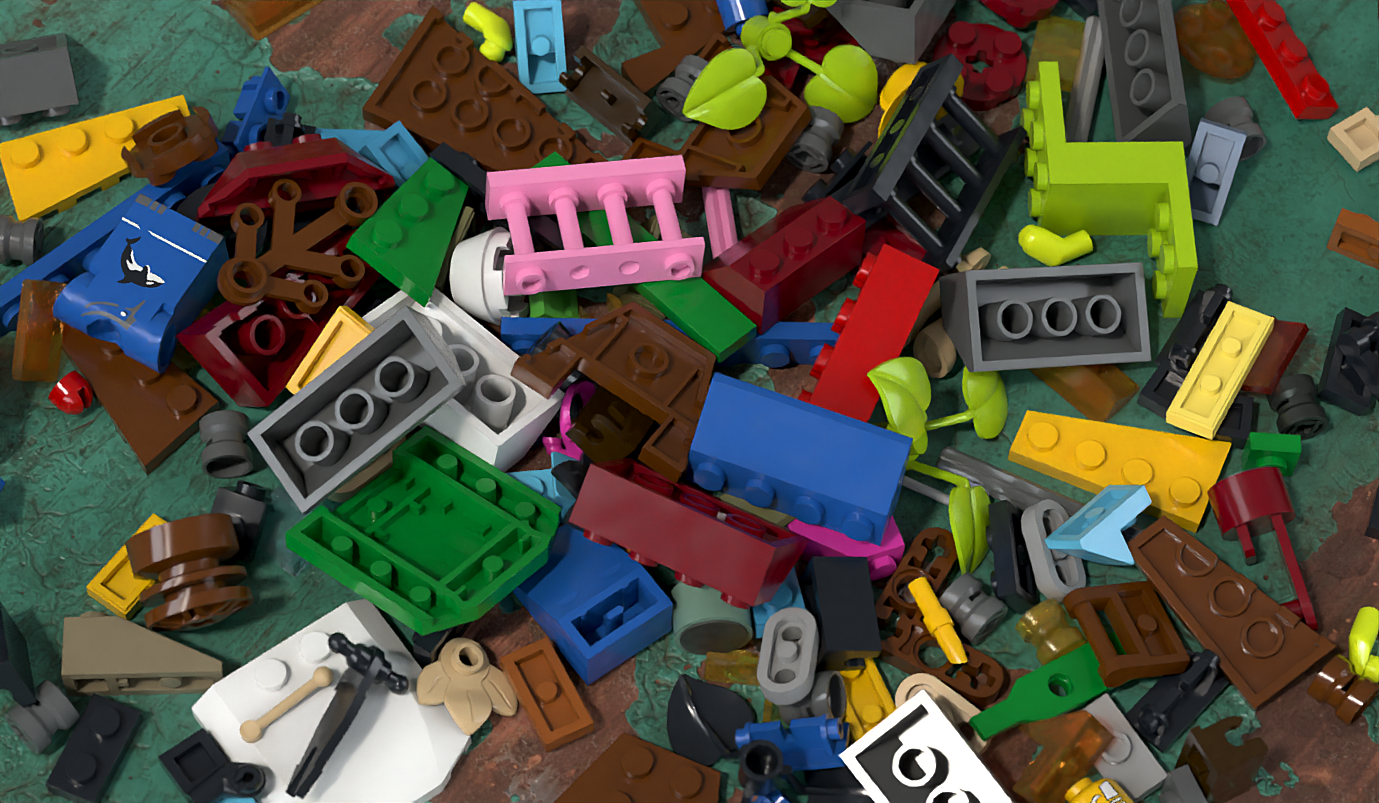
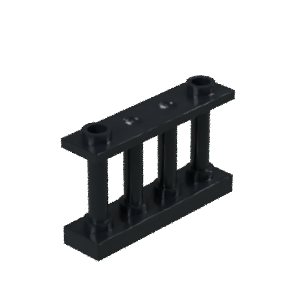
(896, 154)

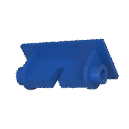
(259, 100)
(806, 744)

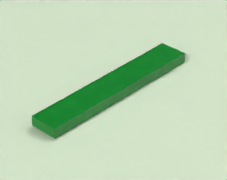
(686, 302)

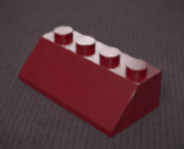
(686, 531)

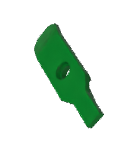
(1034, 701)

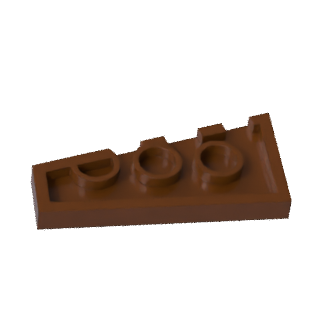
(148, 408)
(1255, 638)

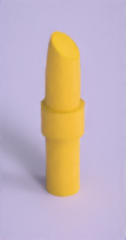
(937, 620)

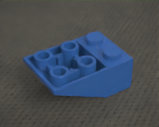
(595, 604)

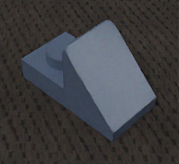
(1212, 168)

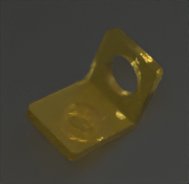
(735, 668)

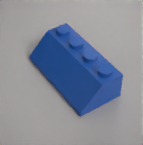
(798, 459)

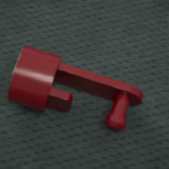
(1254, 505)

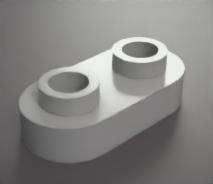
(1053, 571)
(788, 660)

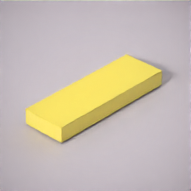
(1220, 370)

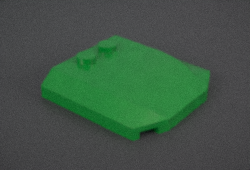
(432, 535)

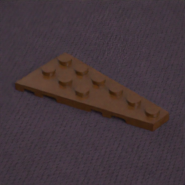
(474, 105)

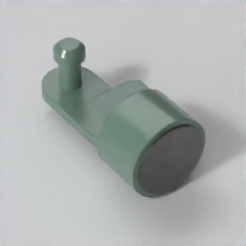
(706, 622)

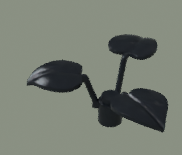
(704, 727)

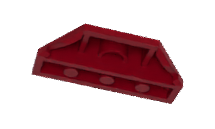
(314, 163)

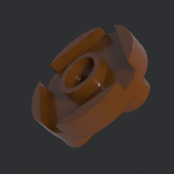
(171, 144)

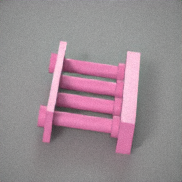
(590, 188)

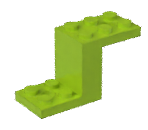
(1110, 190)

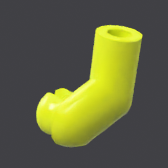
(493, 29)
(1051, 248)
(1362, 641)

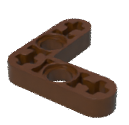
(913, 635)

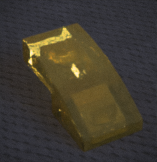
(1058, 41)

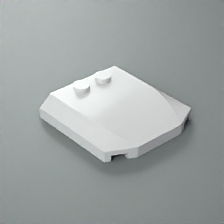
(387, 755)

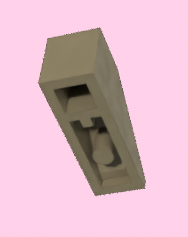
(122, 658)

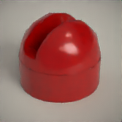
(72, 394)

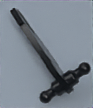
(365, 667)

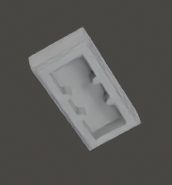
(1126, 757)

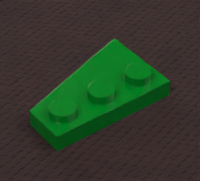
(413, 230)

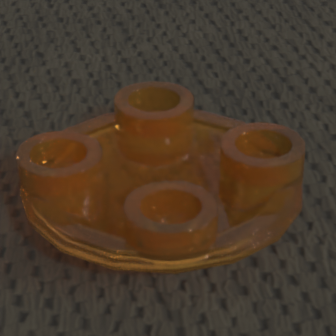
(1214, 40)

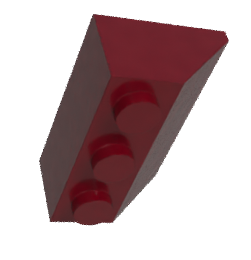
(788, 260)

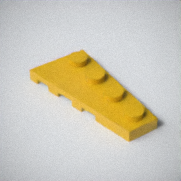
(67, 162)
(1100, 454)

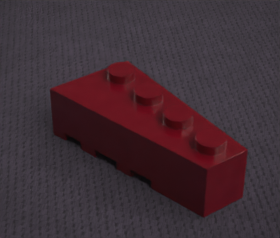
(261, 345)

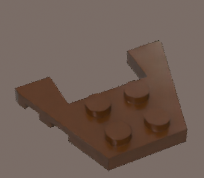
(680, 30)
(739, 156)
(643, 365)
(642, 773)

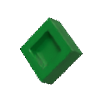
(1272, 451)

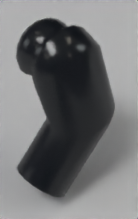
(229, 781)

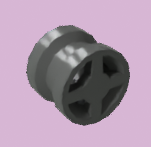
(21, 240)

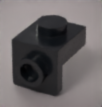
(248, 512)

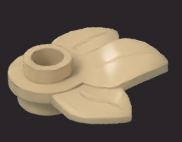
(464, 689)

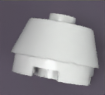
(478, 277)

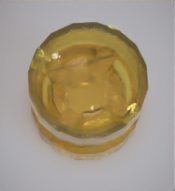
(1049, 631)

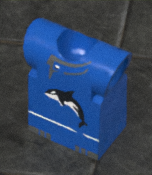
(145, 283)

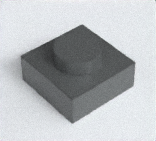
(1181, 787)

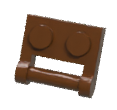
(1139, 625)

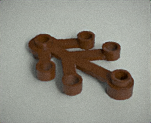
(292, 250)

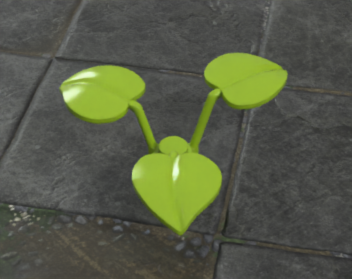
(732, 94)
(905, 397)

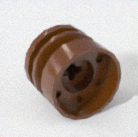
(186, 562)

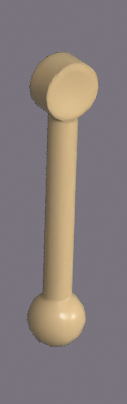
(252, 730)

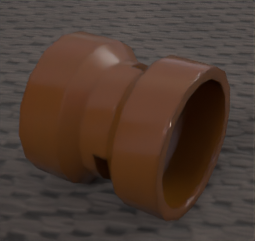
(1343, 690)

